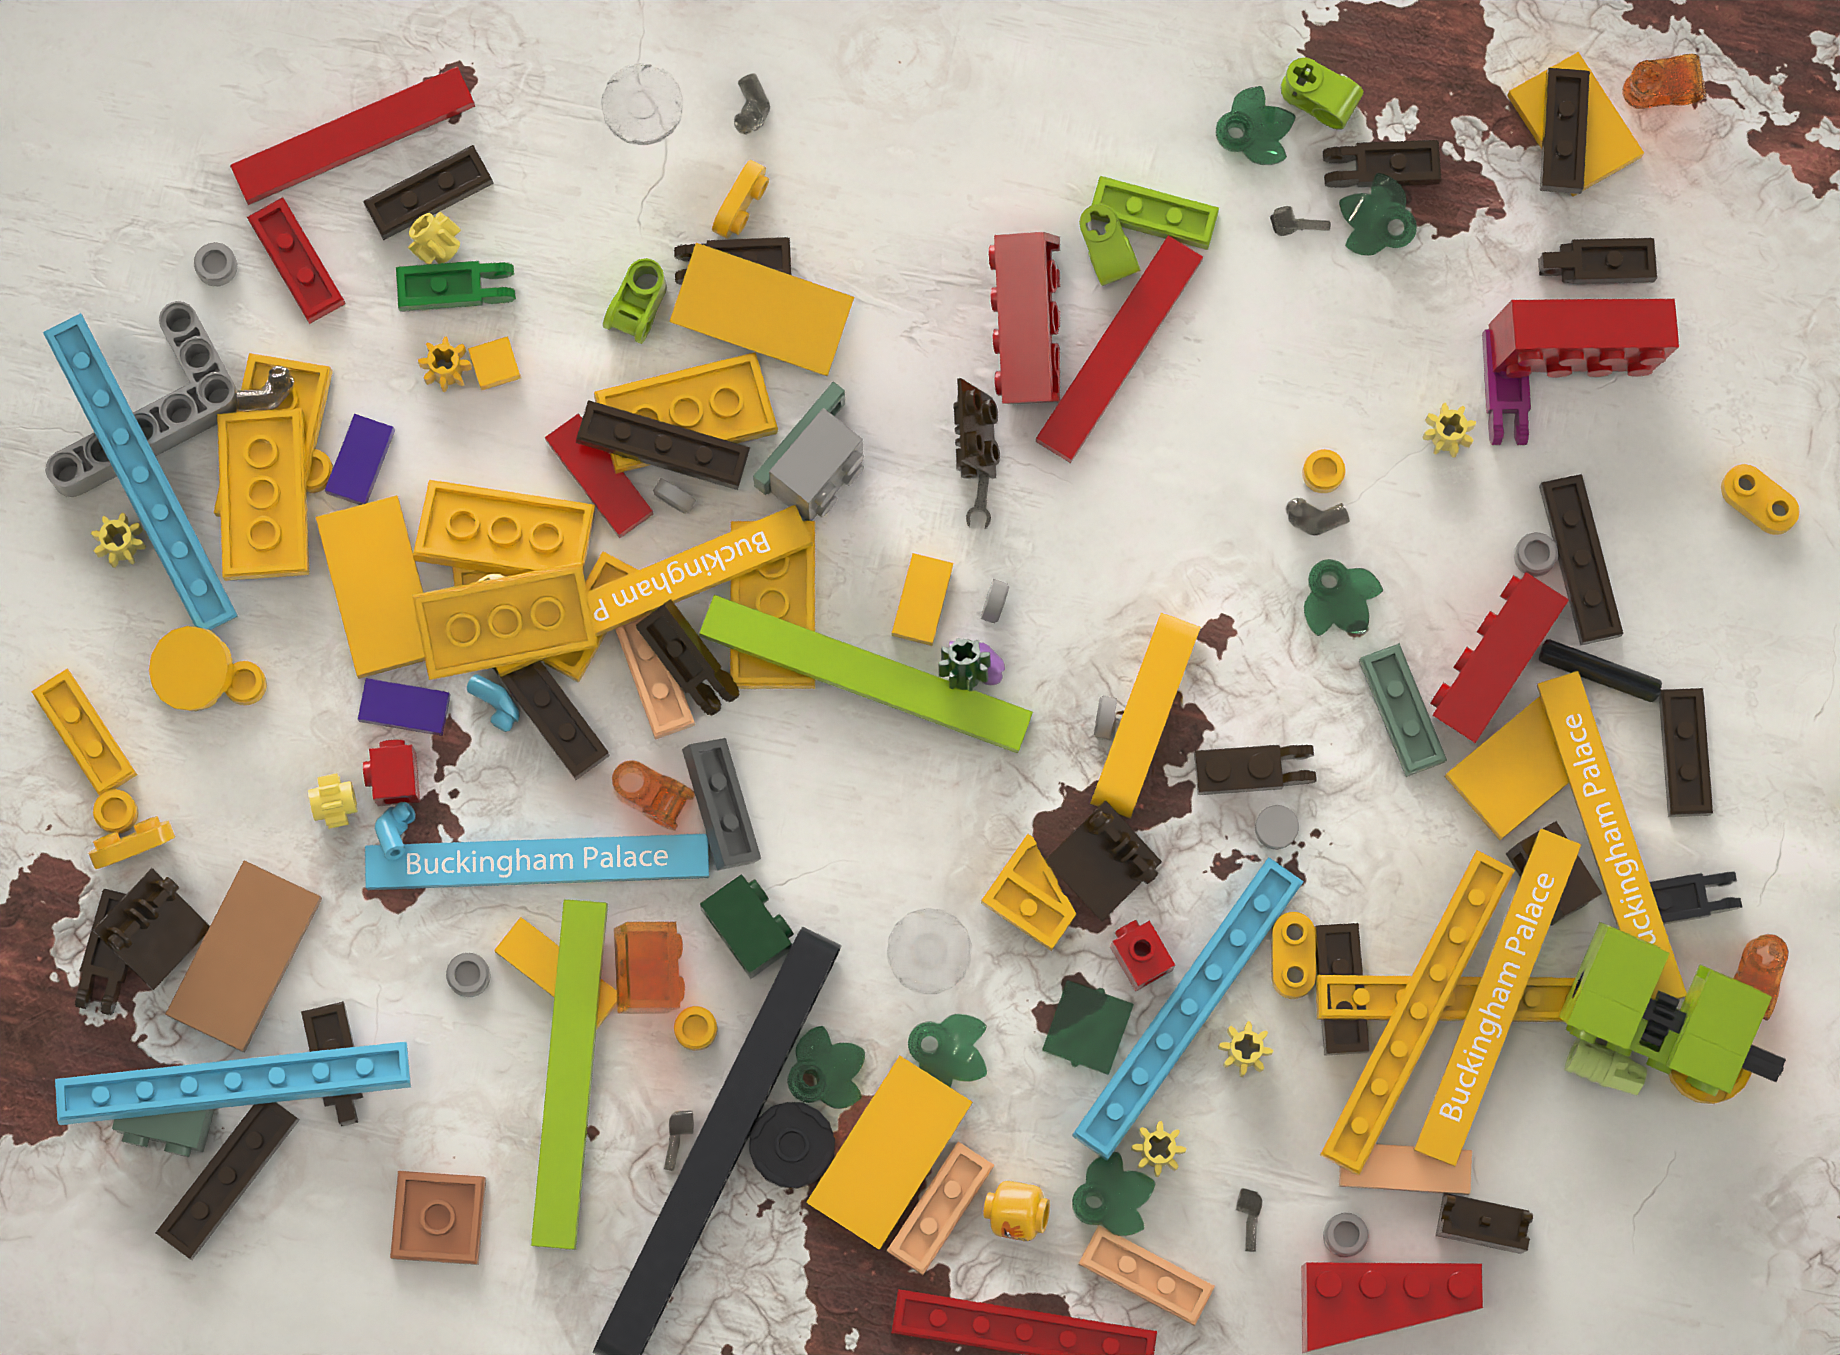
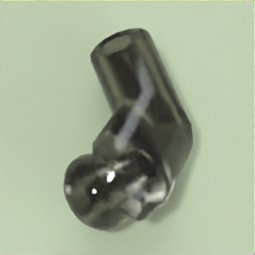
(755, 108)
(271, 395)
(1313, 520)

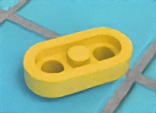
(732, 213)
(1758, 502)
(113, 849)
(1293, 954)

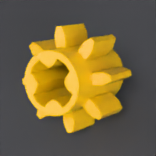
(448, 354)

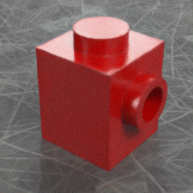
(392, 773)
(1141, 954)

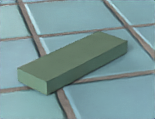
(832, 400)
(1402, 710)

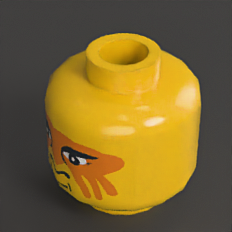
(1017, 1210)

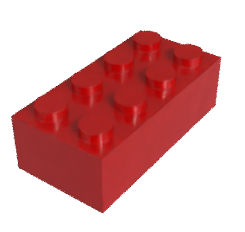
(1583, 336)

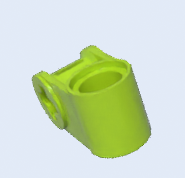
(1324, 95)
(1109, 252)
(635, 308)

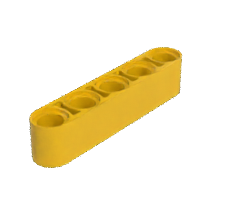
(1145, 714)

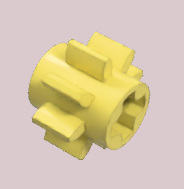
(434, 238)
(1458, 437)
(107, 545)
(333, 801)
(1255, 1042)
(1159, 1161)

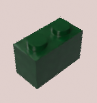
(747, 925)

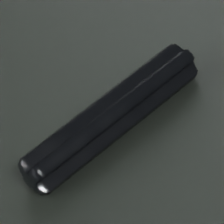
(1600, 670)

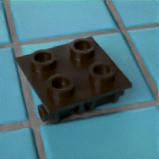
(975, 420)
(1104, 861)
(152, 928)

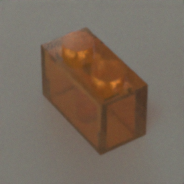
(648, 967)

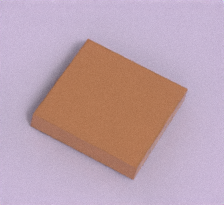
(438, 1217)

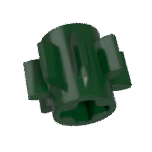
(964, 664)

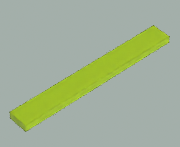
(865, 674)
(569, 1074)

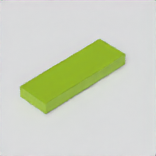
(1156, 212)

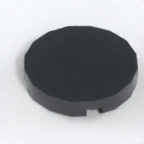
(792, 1145)

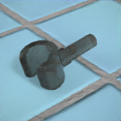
(1285, 223)
(980, 502)
(679, 1124)
(1251, 1204)

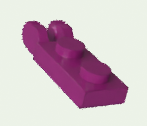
(1505, 396)

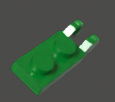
(451, 285)

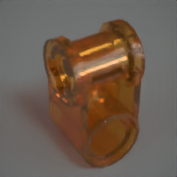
(1671, 80)
(653, 794)
(1764, 976)

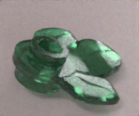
(1260, 125)
(1372, 213)
(1342, 604)
(955, 1053)
(832, 1067)
(1120, 1196)

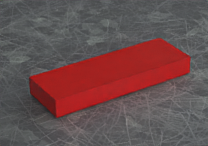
(296, 260)
(595, 474)

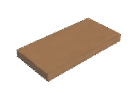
(243, 956)

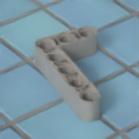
(160, 412)

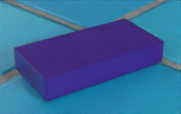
(359, 460)
(404, 707)

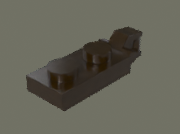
(1602, 261)
(328, 1030)

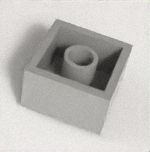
(817, 466)

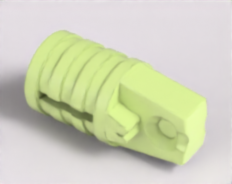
(1605, 1067)

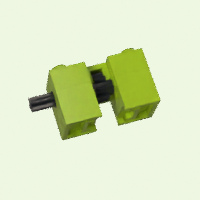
(1703, 1039)

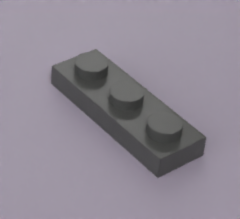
(721, 804)

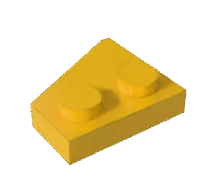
(1030, 896)

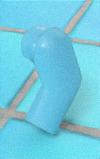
(498, 697)
(390, 828)

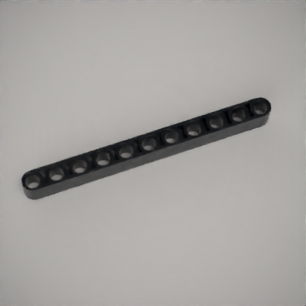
(718, 1146)

